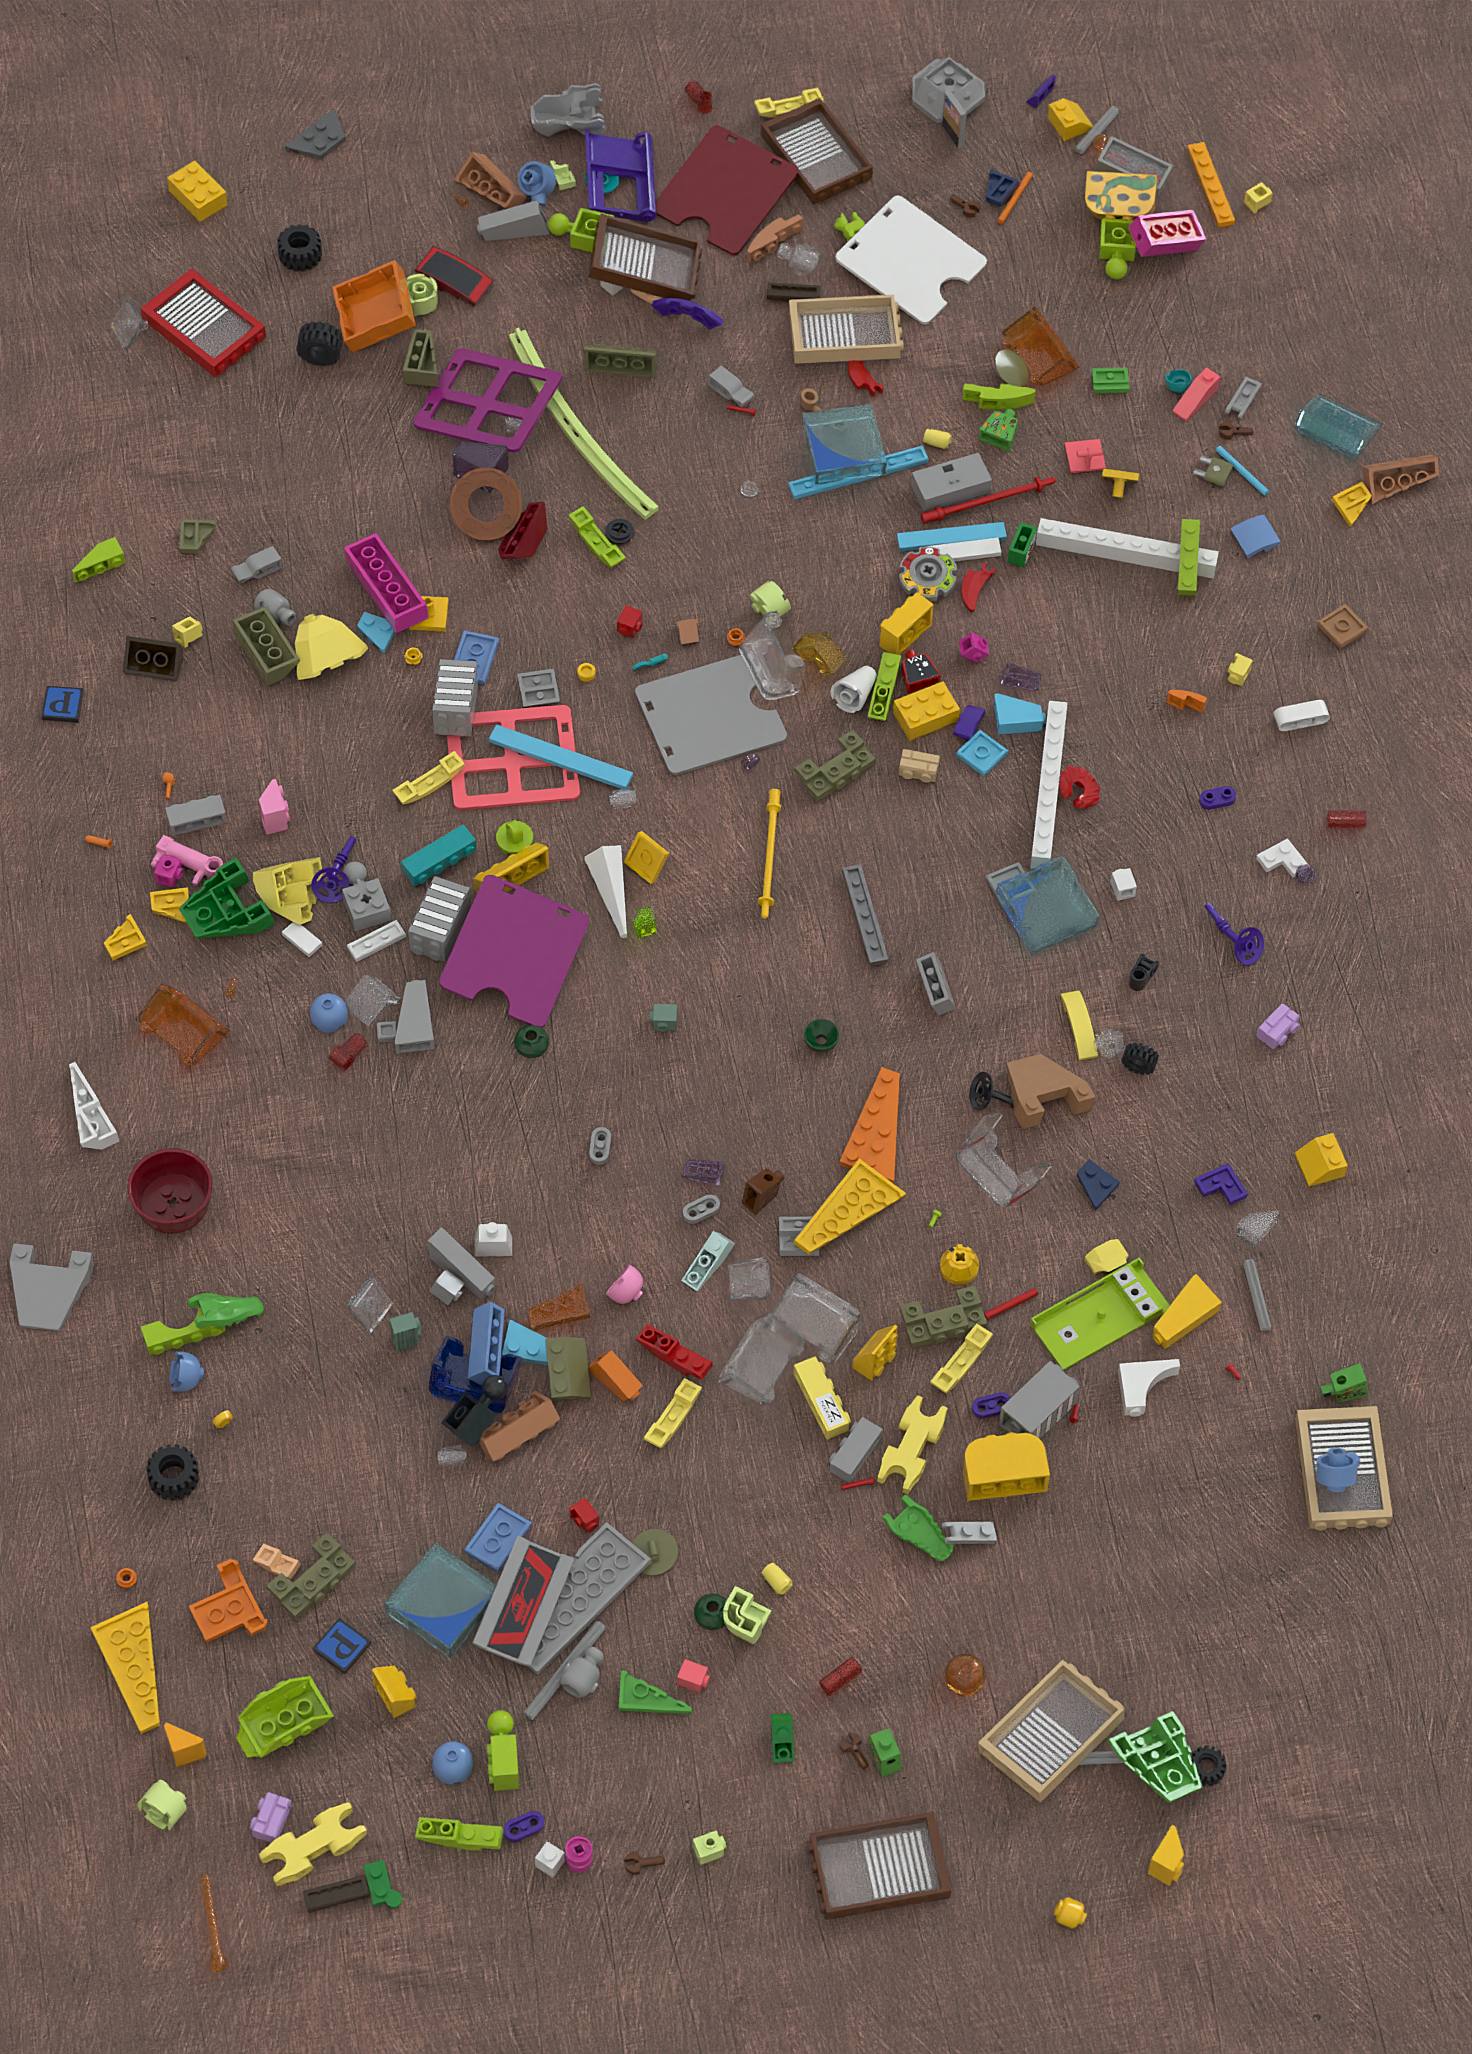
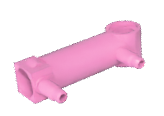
(189, 858)

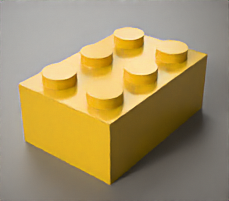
(197, 191)
(906, 624)
(926, 711)

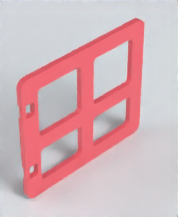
(513, 762)

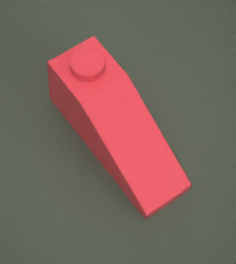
(1197, 394)

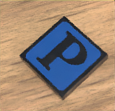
(62, 704)
(342, 1646)

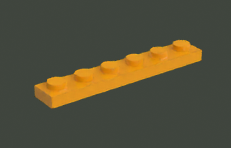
(1211, 184)

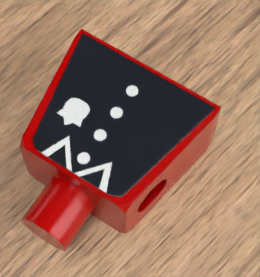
(918, 672)

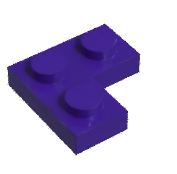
(1224, 1180)

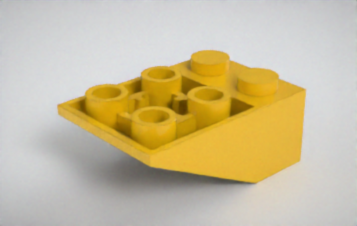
(876, 1353)

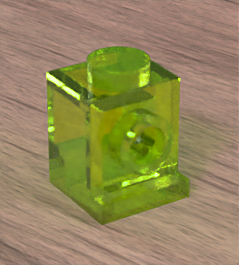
(644, 922)

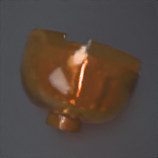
(965, 1674)

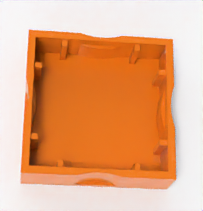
(374, 306)

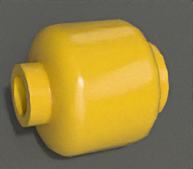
(1070, 1912)

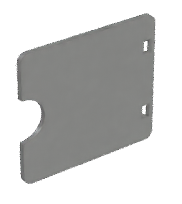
(708, 716)

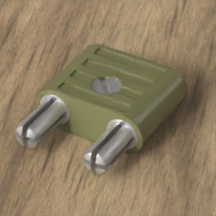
(1217, 472)

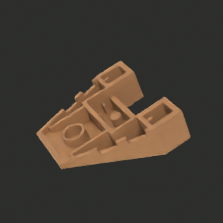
(1042, 1080)

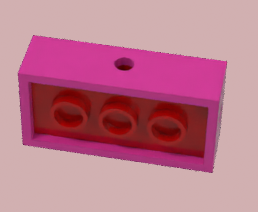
(1167, 233)

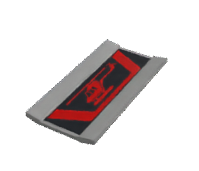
(523, 1602)

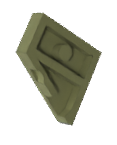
(194, 534)

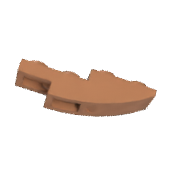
(767, 240)

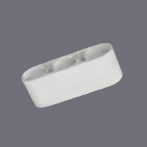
(1301, 715)

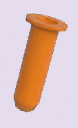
(99, 841)

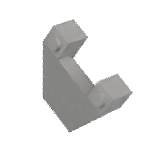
(47, 1292)

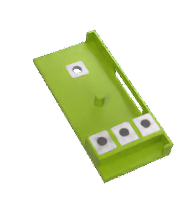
(1099, 1315)

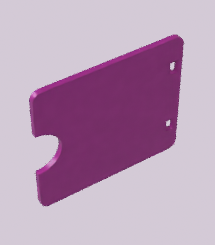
(516, 948)

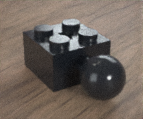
(471, 1416)

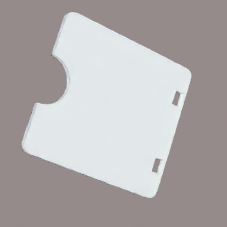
(910, 258)

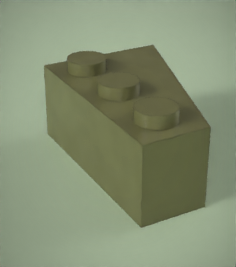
(421, 363)

